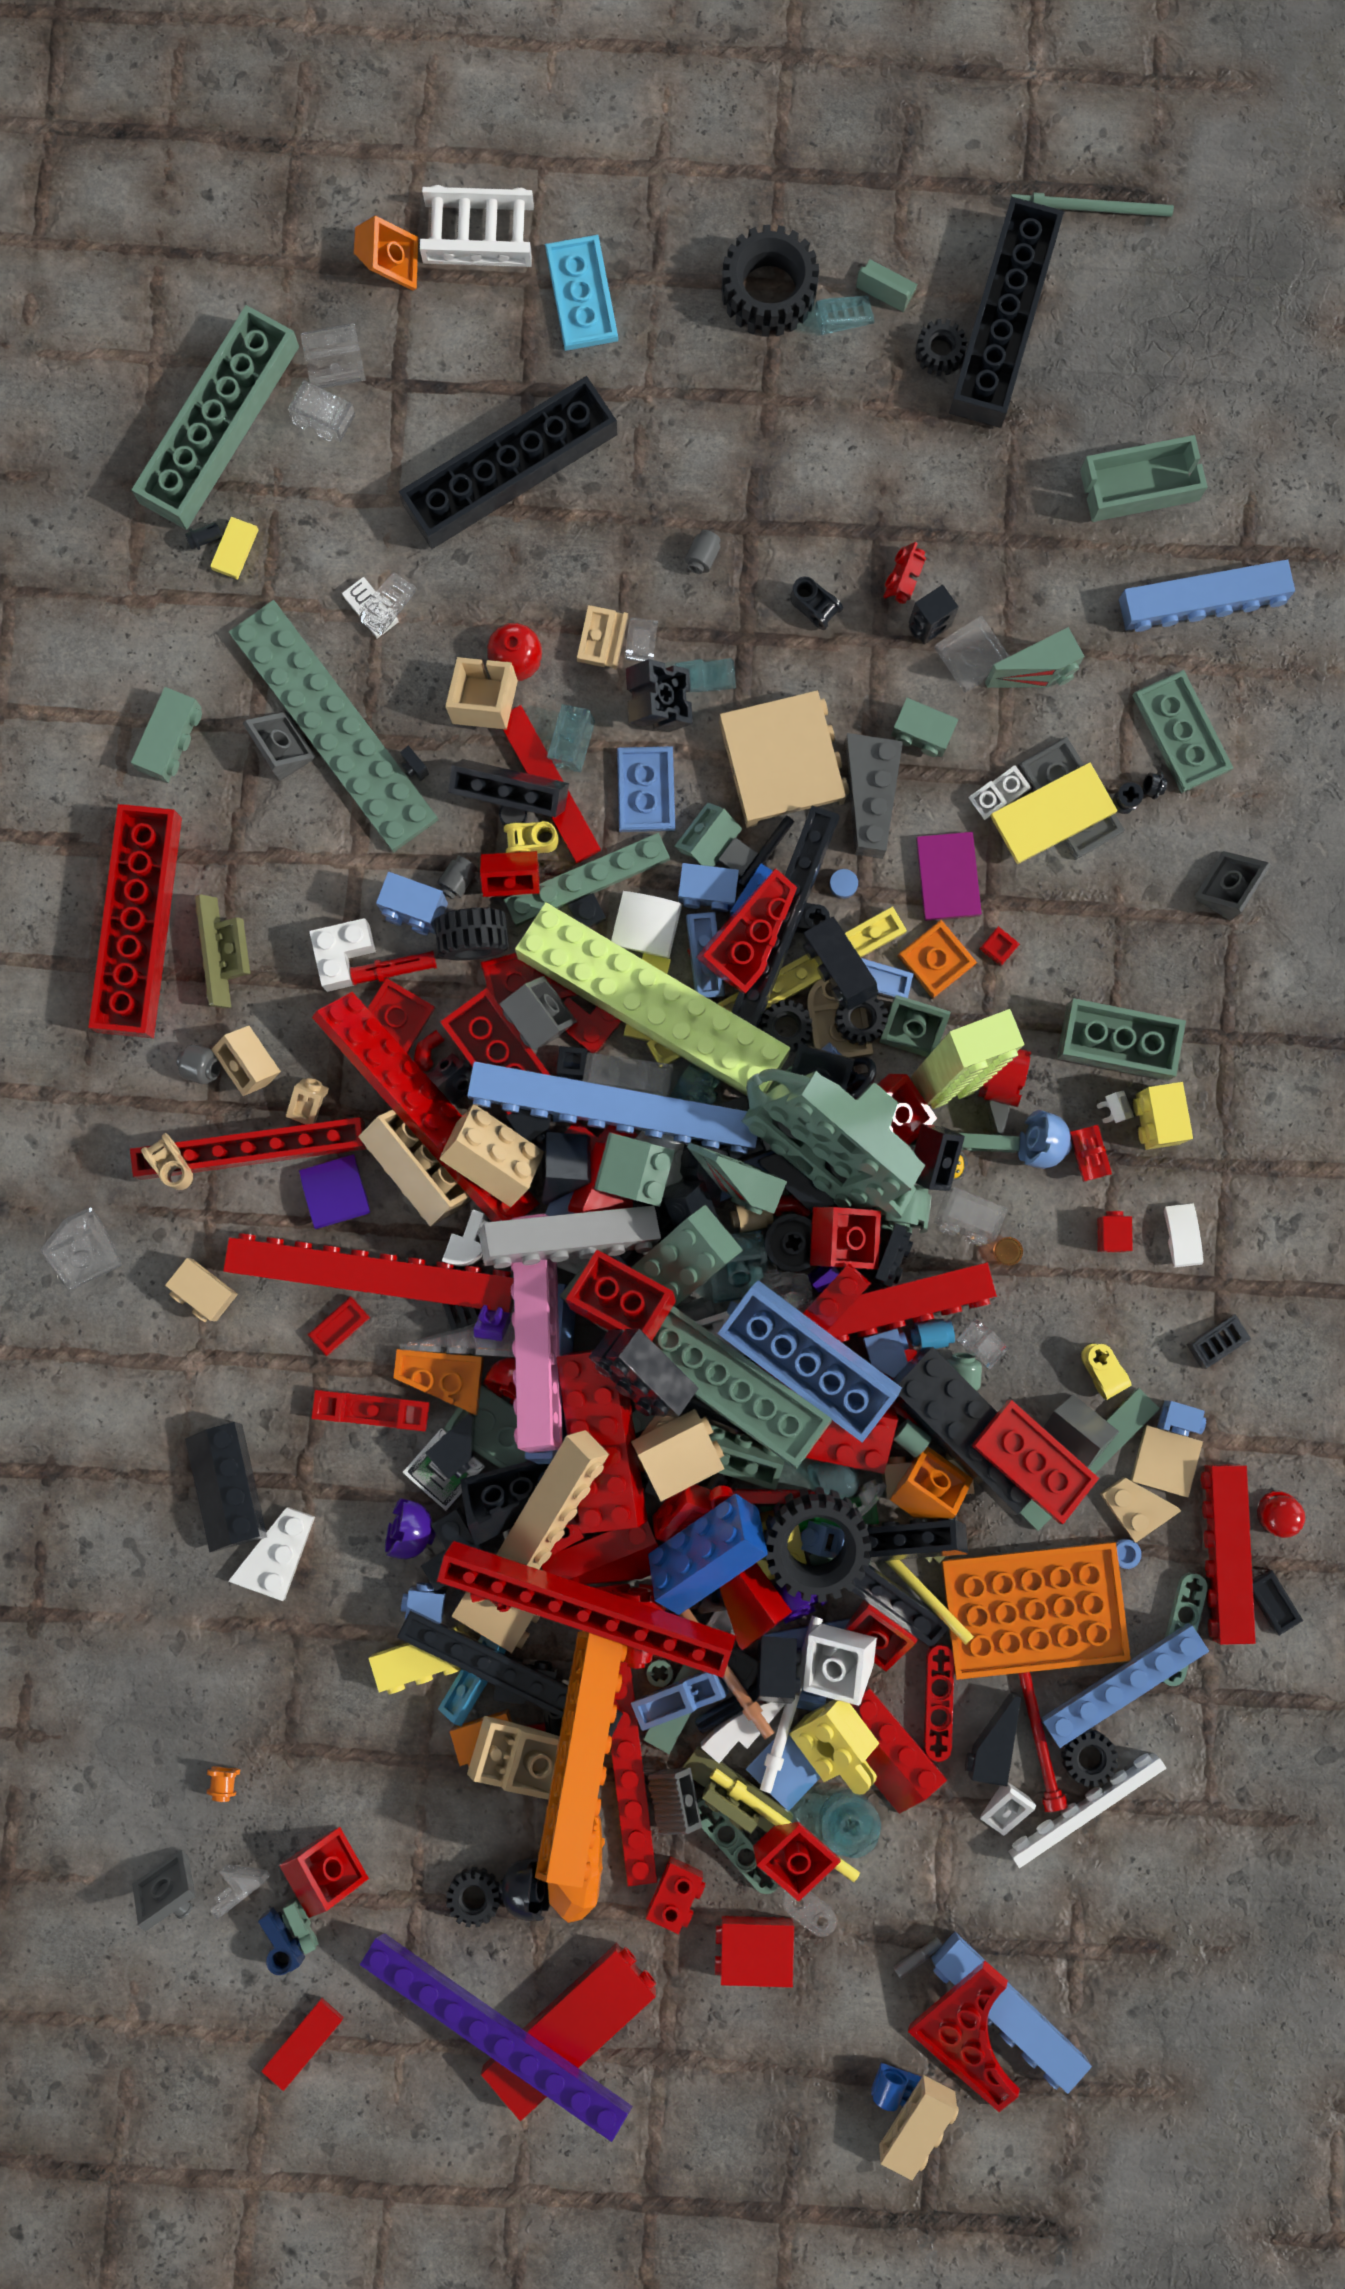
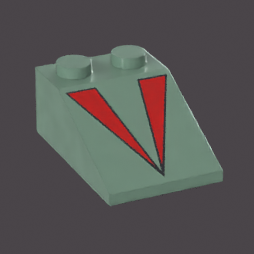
(1039, 665)
(746, 1183)

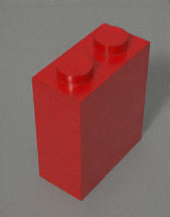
(755, 1951)

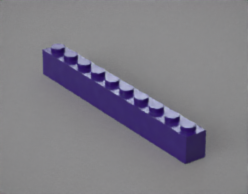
(497, 2036)

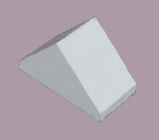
(1007, 1809)

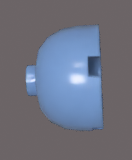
(1045, 1140)

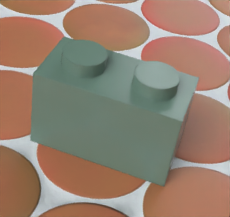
(924, 728)

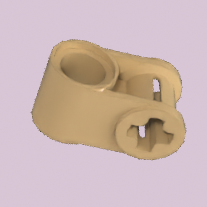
(164, 1159)

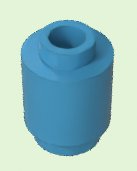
(933, 1334)

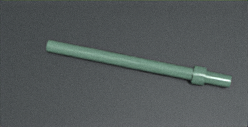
(1099, 205)

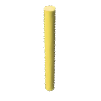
(931, 1601)

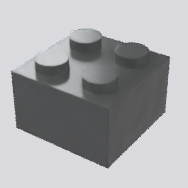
(537, 1013)

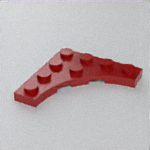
(958, 2035)

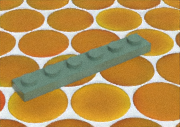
(589, 878)

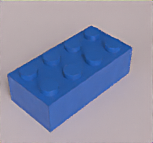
(707, 1554)

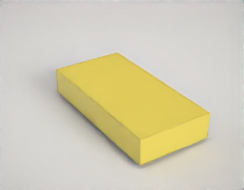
(234, 548)

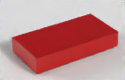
(339, 1326)

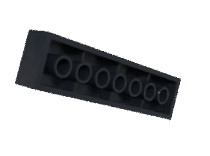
(1006, 312)
(509, 462)

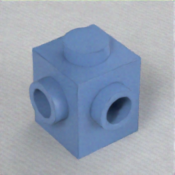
(425, 1601)

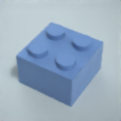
(411, 903)

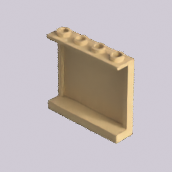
(783, 757)

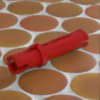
(394, 967)

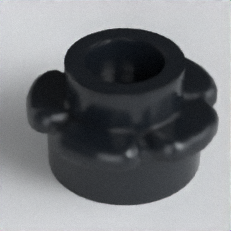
(1154, 785)

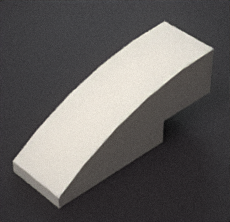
(736, 1729)

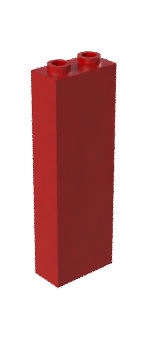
(579, 2022)

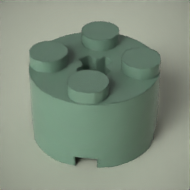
(914, 1216)

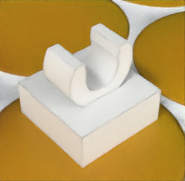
(1118, 1106)

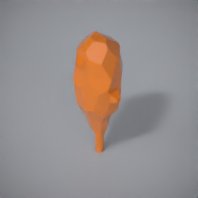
(576, 1902)

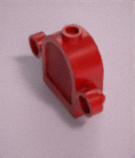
(685, 1508)

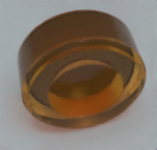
(1008, 1251)

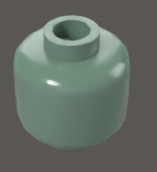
(968, 1368)

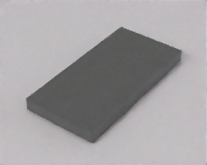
(1053, 764)

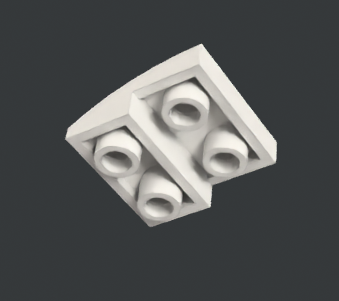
(646, 924)

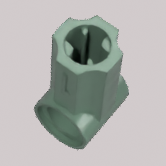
(910, 1438)

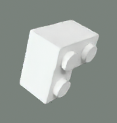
(333, 948)

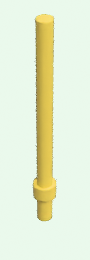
(738, 1791)

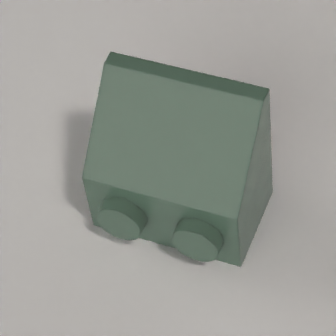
(634, 1169)

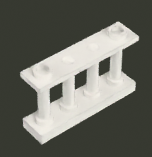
(474, 252)

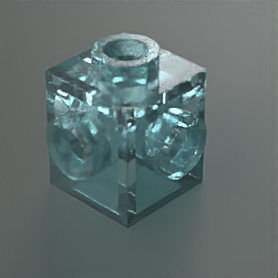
(696, 1086)

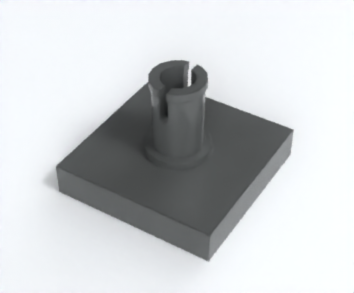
(164, 1891)

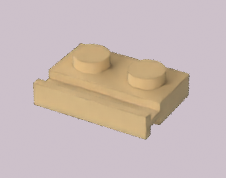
(602, 637)

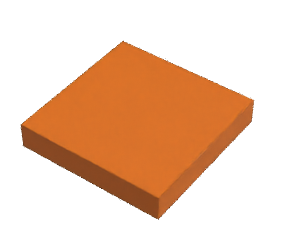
(937, 959)

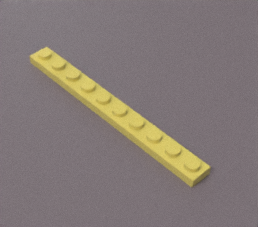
(804, 971)

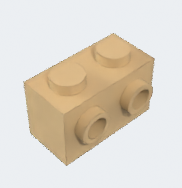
(251, 1064)
(200, 1290)

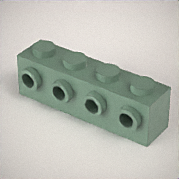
(747, 1459)

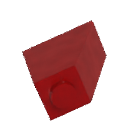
(591, 1200)
(753, 1605)

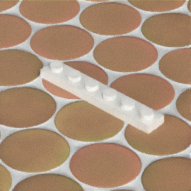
(1077, 1815)

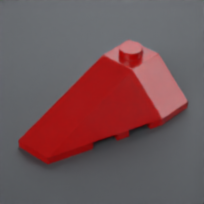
(745, 941)
(606, 1557)

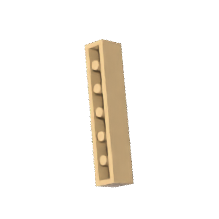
(554, 1500)

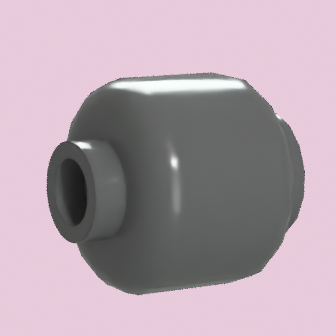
(198, 1064)

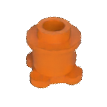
(222, 1783)

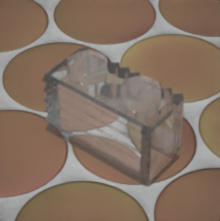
(321, 412)

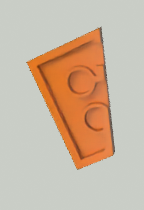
(445, 1376)

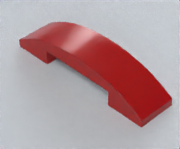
(370, 1410)

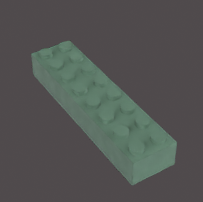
(216, 417)

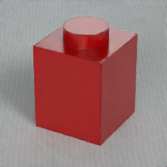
(1115, 1232)

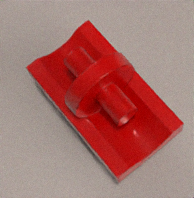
(1090, 1153)

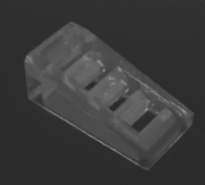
(376, 617)

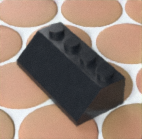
(225, 1486)

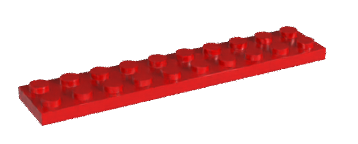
(406, 1091)

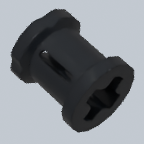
(1135, 794)

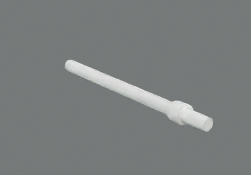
(774, 1759)

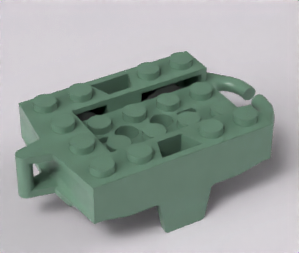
(835, 1139)

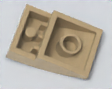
(514, 1757)

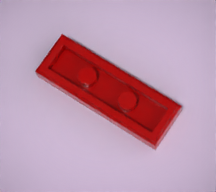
(302, 2044)

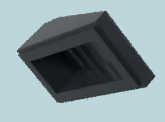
(1200, 1354)

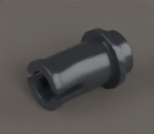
(203, 535)

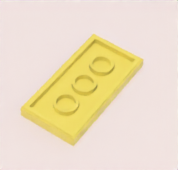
(1053, 813)

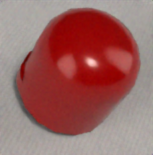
(1281, 1515)

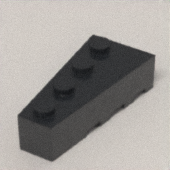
(498, 1497)

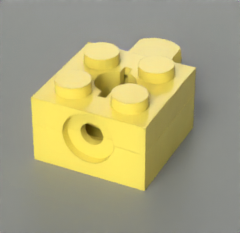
(837, 1744)

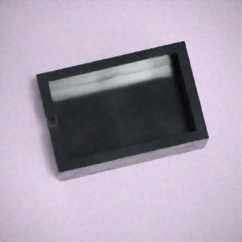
(643, 1373)

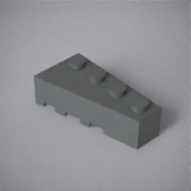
(872, 787)

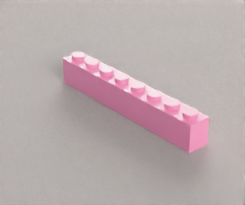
(535, 1352)

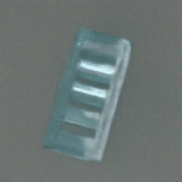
(837, 324)

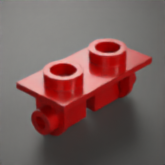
(908, 561)

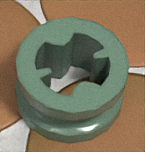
(660, 1682)

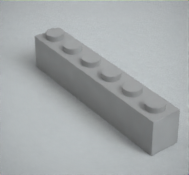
(569, 1236)

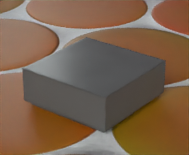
(737, 856)

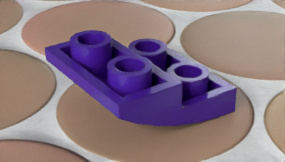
(334, 1191)

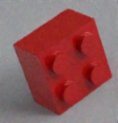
(845, 1237)

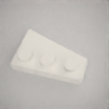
(275, 1558)

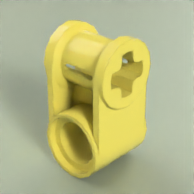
(528, 837)
(1108, 1373)

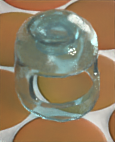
(834, 1477)

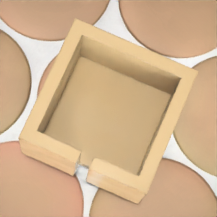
(481, 701)

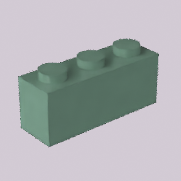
(167, 735)

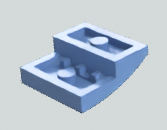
(795, 1775)

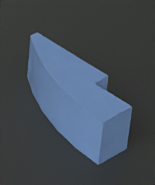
(679, 1699)

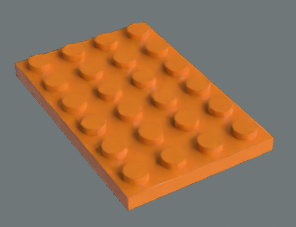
(1037, 1610)

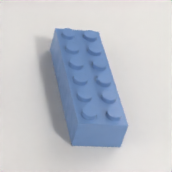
(810, 1361)

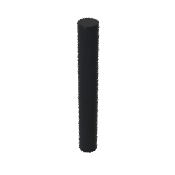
(766, 850)

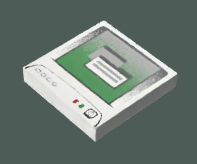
(433, 1481)

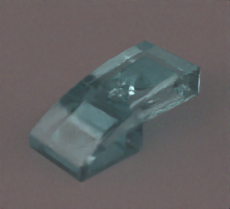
(710, 675)

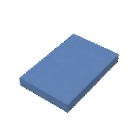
(646, 789)

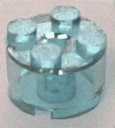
(838, 1836)

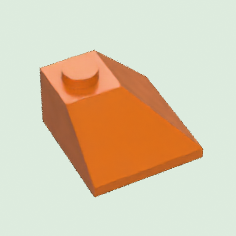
(388, 251)
(931, 1487)

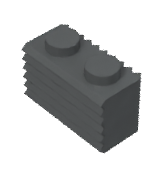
(674, 1801)

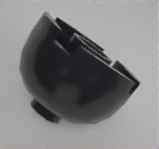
(523, 1893)

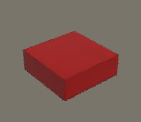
(999, 946)

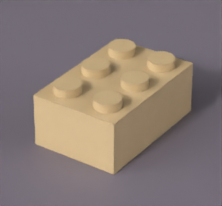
(492, 1155)

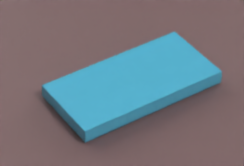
(581, 292)

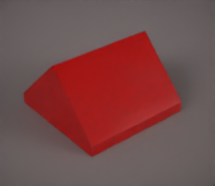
(891, 1638)

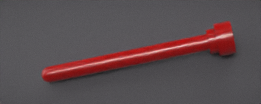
(1053, 1797)

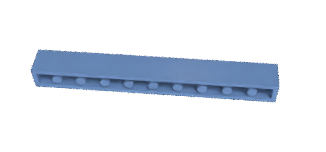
(610, 1106)

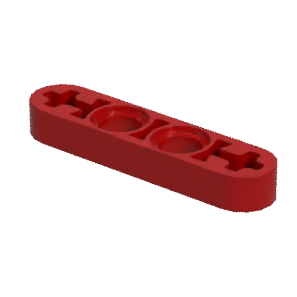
(942, 1702)

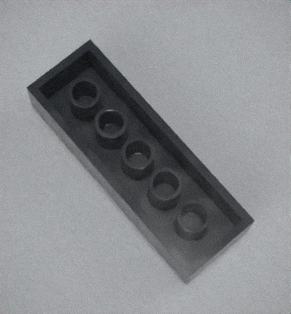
(954, 1419)

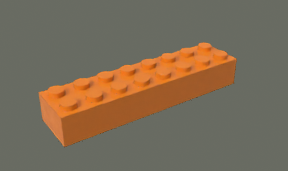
(580, 1761)

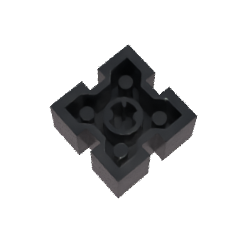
(659, 695)

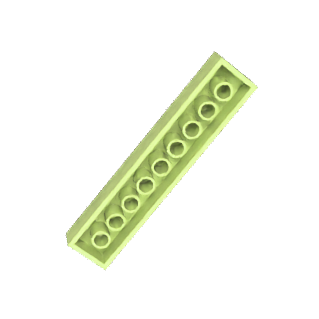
(649, 1000)
(968, 1059)

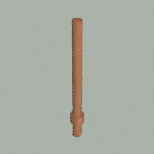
(751, 1709)

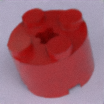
(1008, 1082)

